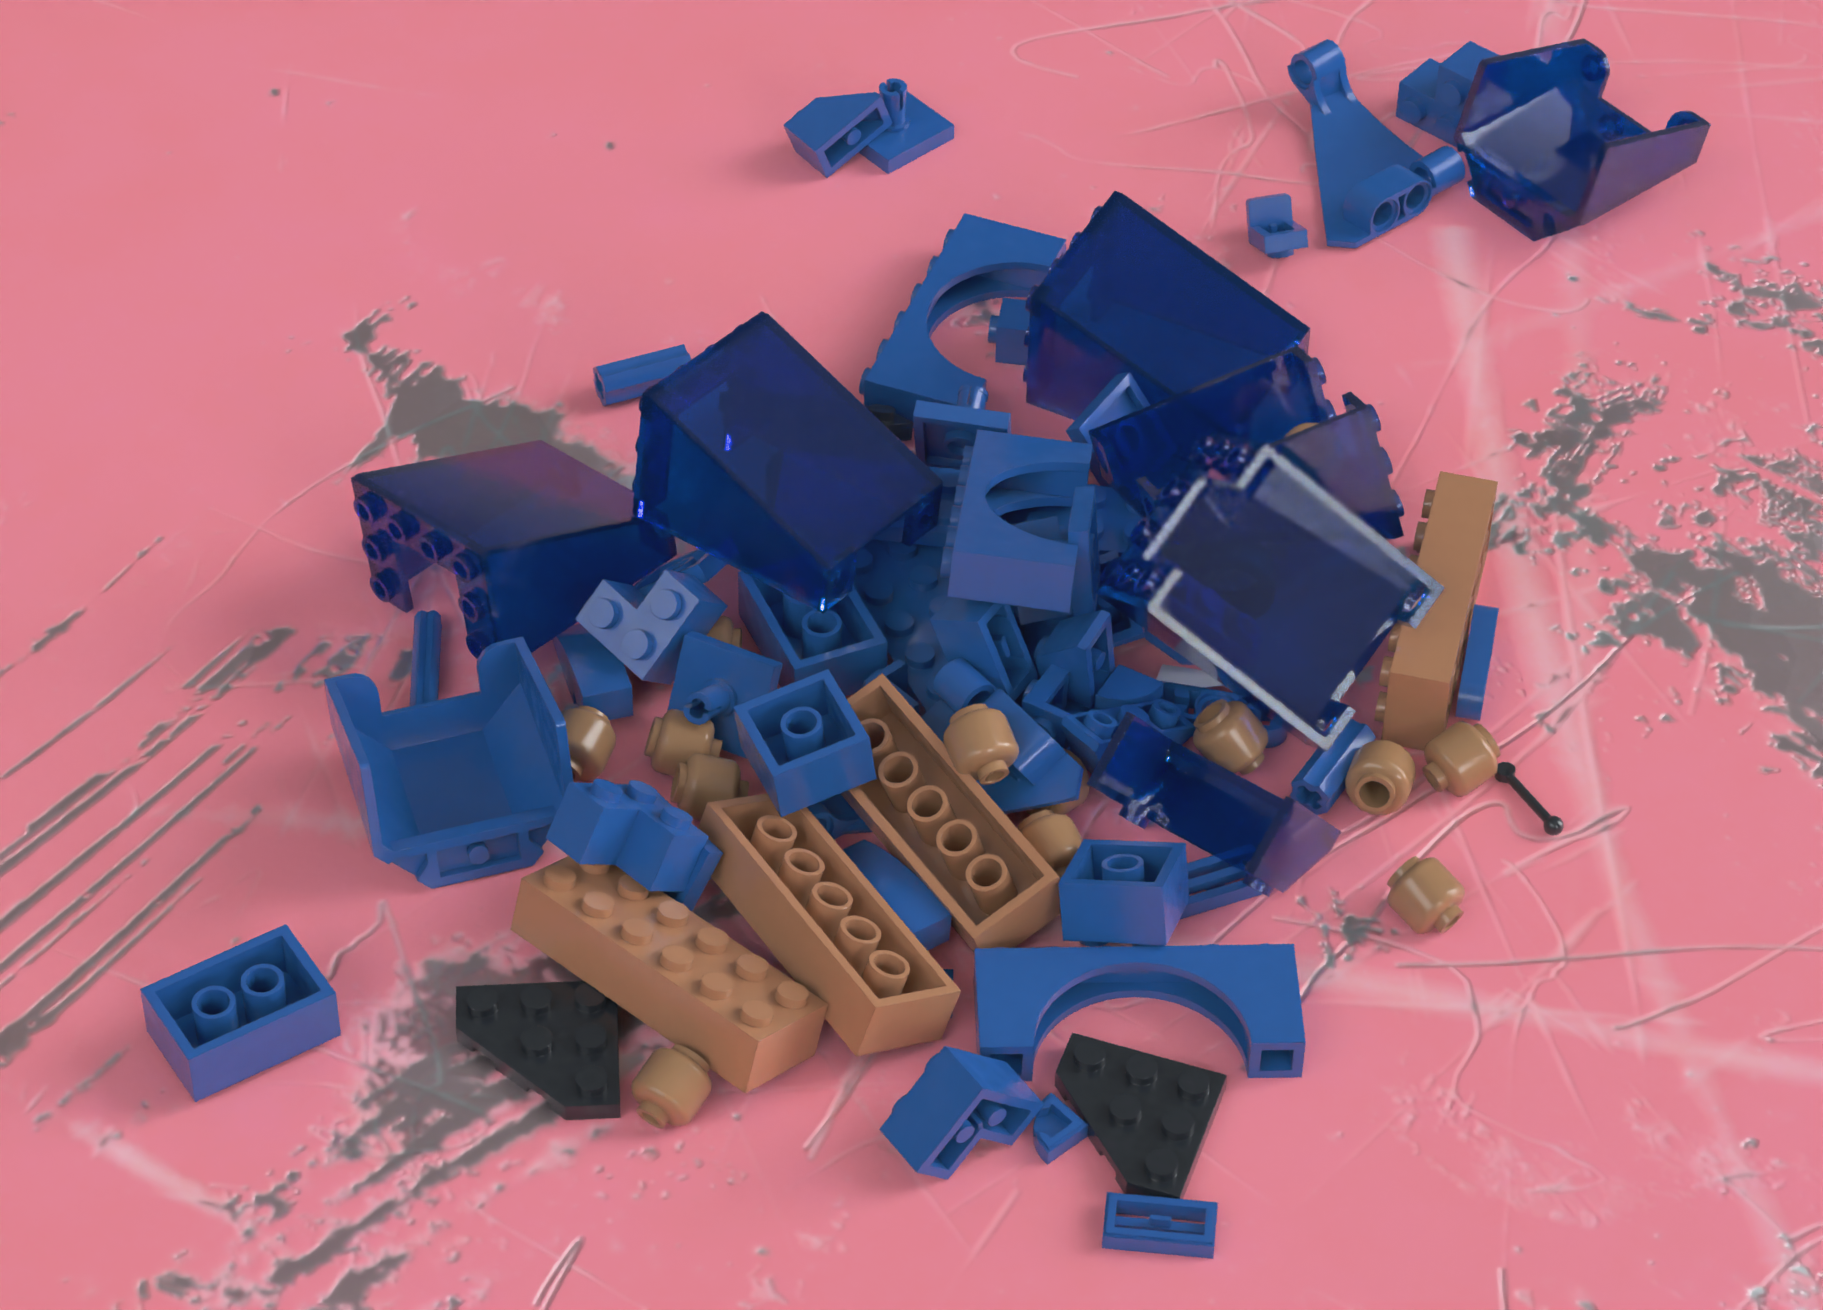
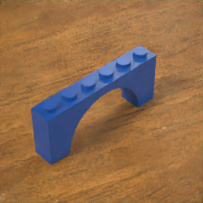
(976, 264)
(993, 558)
(1238, 987)

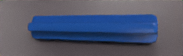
(425, 657)

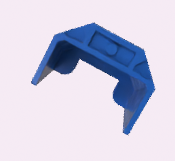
(460, 779)

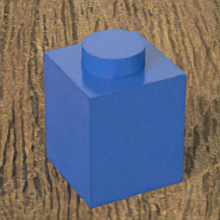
(1009, 332)

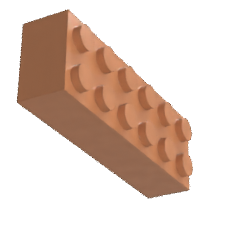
(1430, 657)
(948, 828)
(828, 925)
(670, 970)

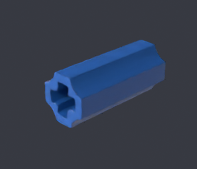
(632, 376)
(1324, 774)

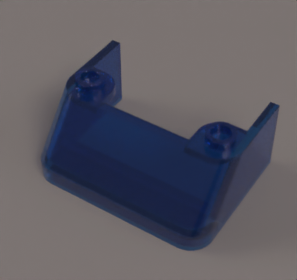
(1210, 807)

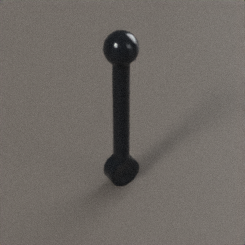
(1506, 774)

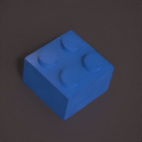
(805, 742)
(1124, 892)

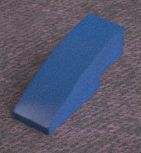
(593, 673)
(903, 892)

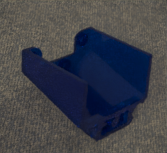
(1553, 149)

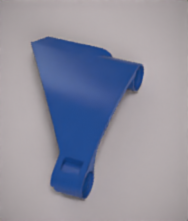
(1363, 169)
(1037, 778)

